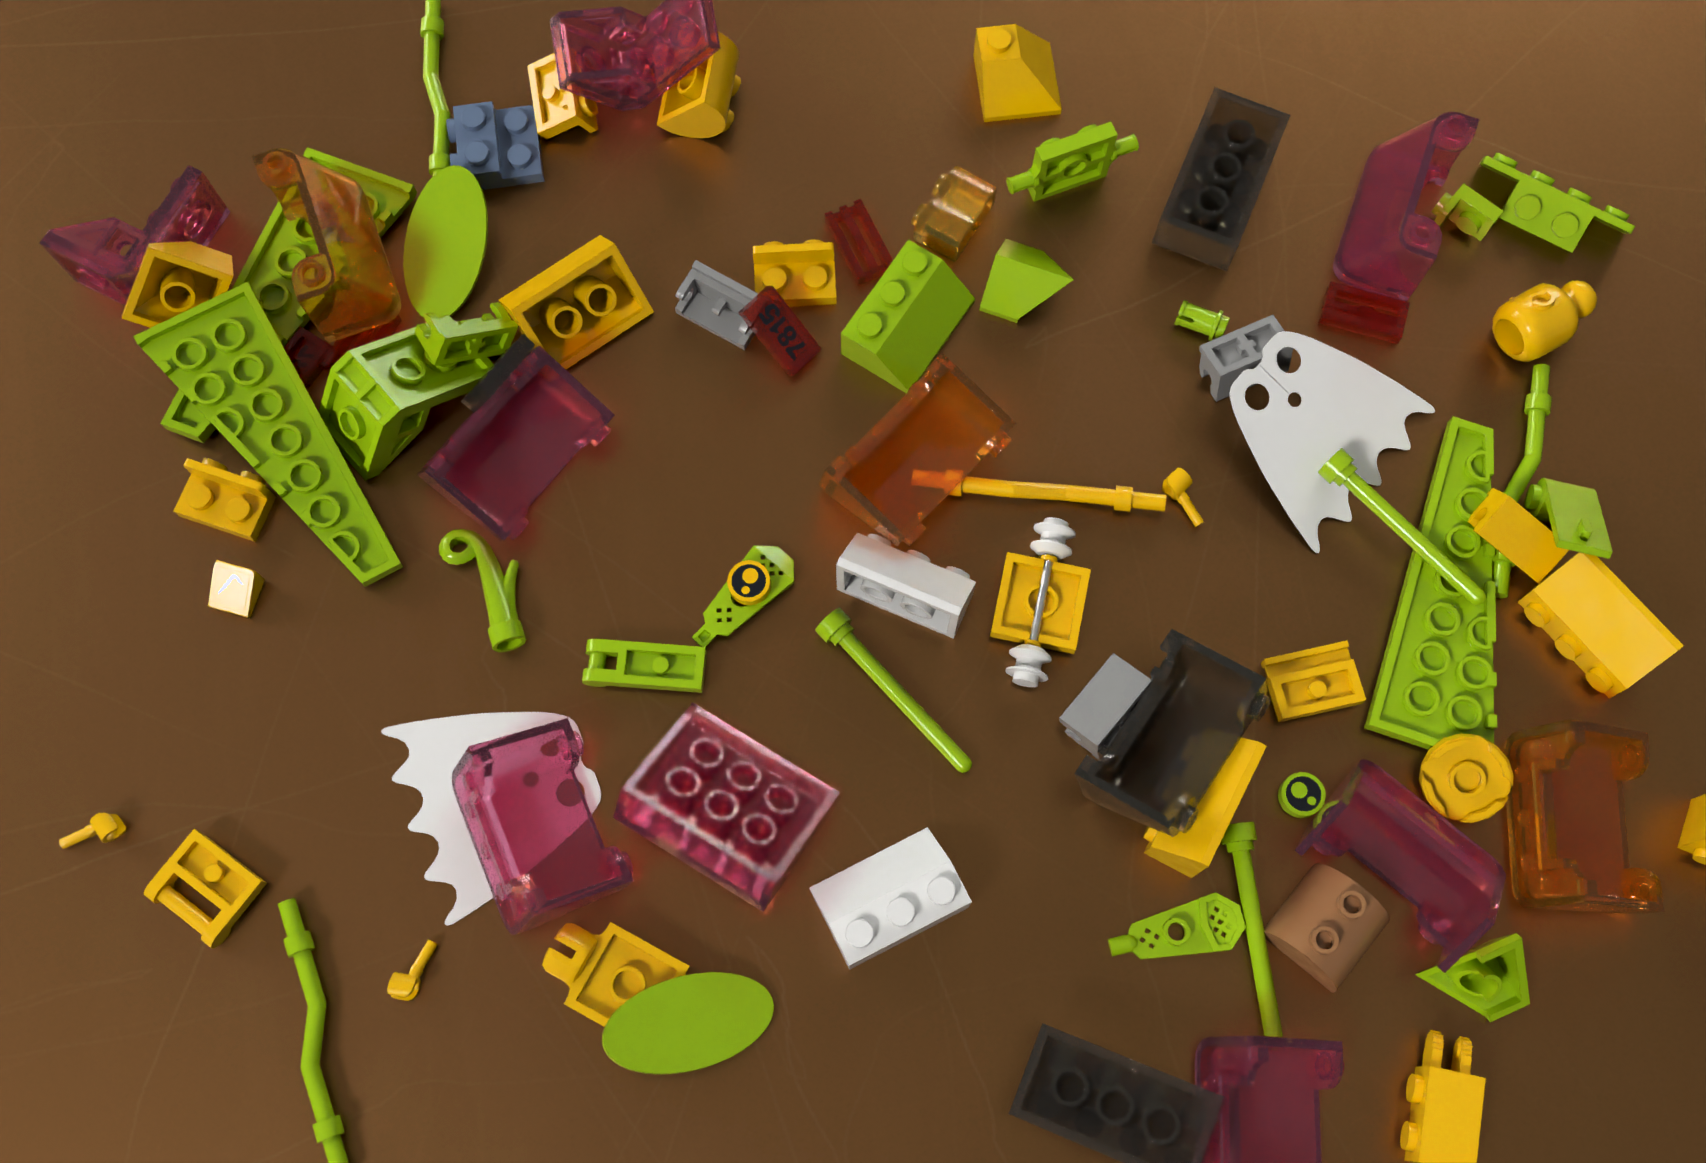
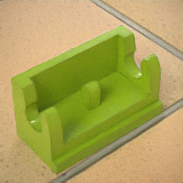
(467, 338)

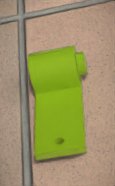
(1573, 516)

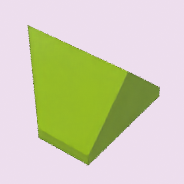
(1021, 281)
(1486, 978)

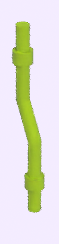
(433, 31)
(1537, 408)
(299, 946)

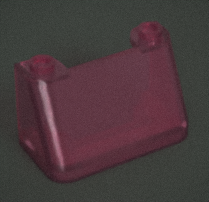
(1384, 240)
(517, 444)
(535, 826)
(1268, 1094)

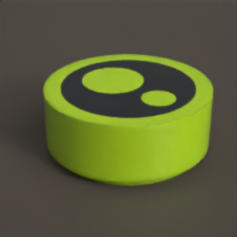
(1301, 795)

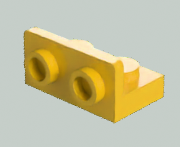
(556, 108)
(798, 272)
(225, 499)

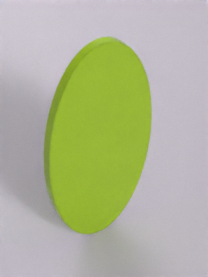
(445, 242)
(687, 1023)

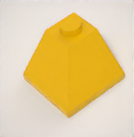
(1015, 74)
(175, 280)

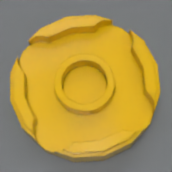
(1466, 778)

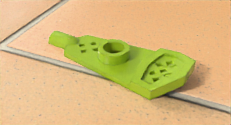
(741, 614)
(1197, 930)

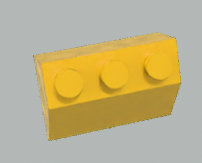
(578, 302)
(1599, 624)
(1195, 850)

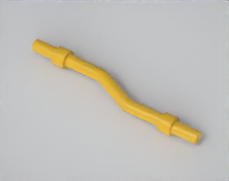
(1122, 498)

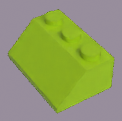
(906, 317)

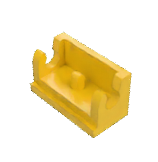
(1516, 534)

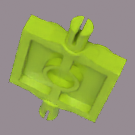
(1072, 161)

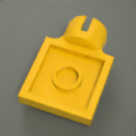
(607, 968)

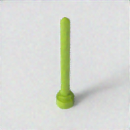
(1342, 471)
(837, 629)
(1239, 842)

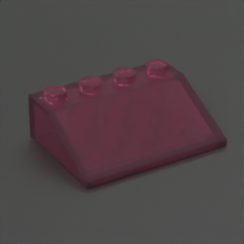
(725, 805)

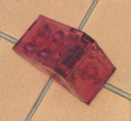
(631, 57)
(93, 248)

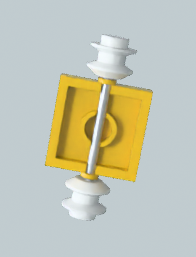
(1040, 602)

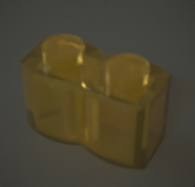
(953, 213)

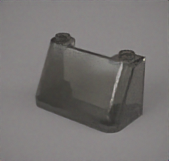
(1175, 737)

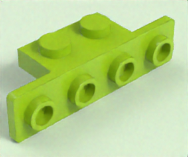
(1549, 211)

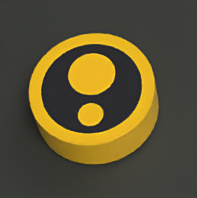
(749, 582)

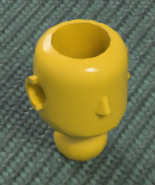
(1542, 319)

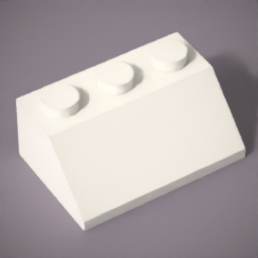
(904, 583)
(890, 897)

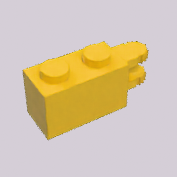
(1444, 1106)

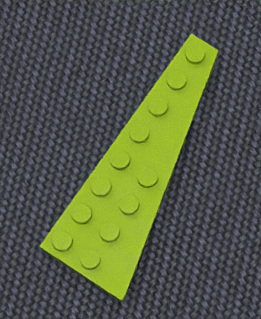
(272, 264)

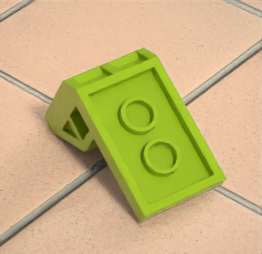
(383, 396)

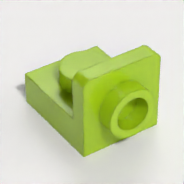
(1468, 211)

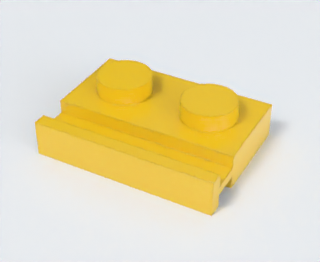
(1313, 681)

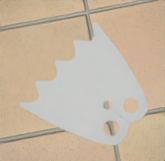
(1339, 408)
(433, 754)

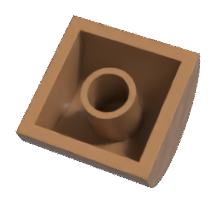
(1327, 925)

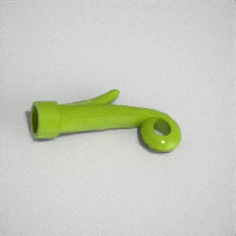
(499, 590)

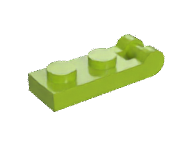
(645, 665)

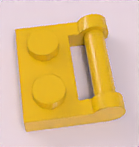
(214, 876)

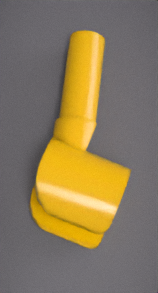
(1175, 487)
(105, 825)
(407, 986)

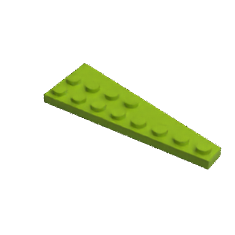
(250, 391)
(1440, 646)

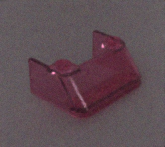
(1415, 853)

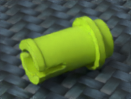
(1202, 320)

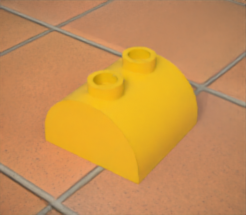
(701, 99)

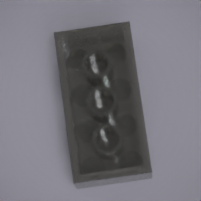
(1220, 179)
(1114, 1103)

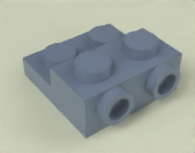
(496, 144)

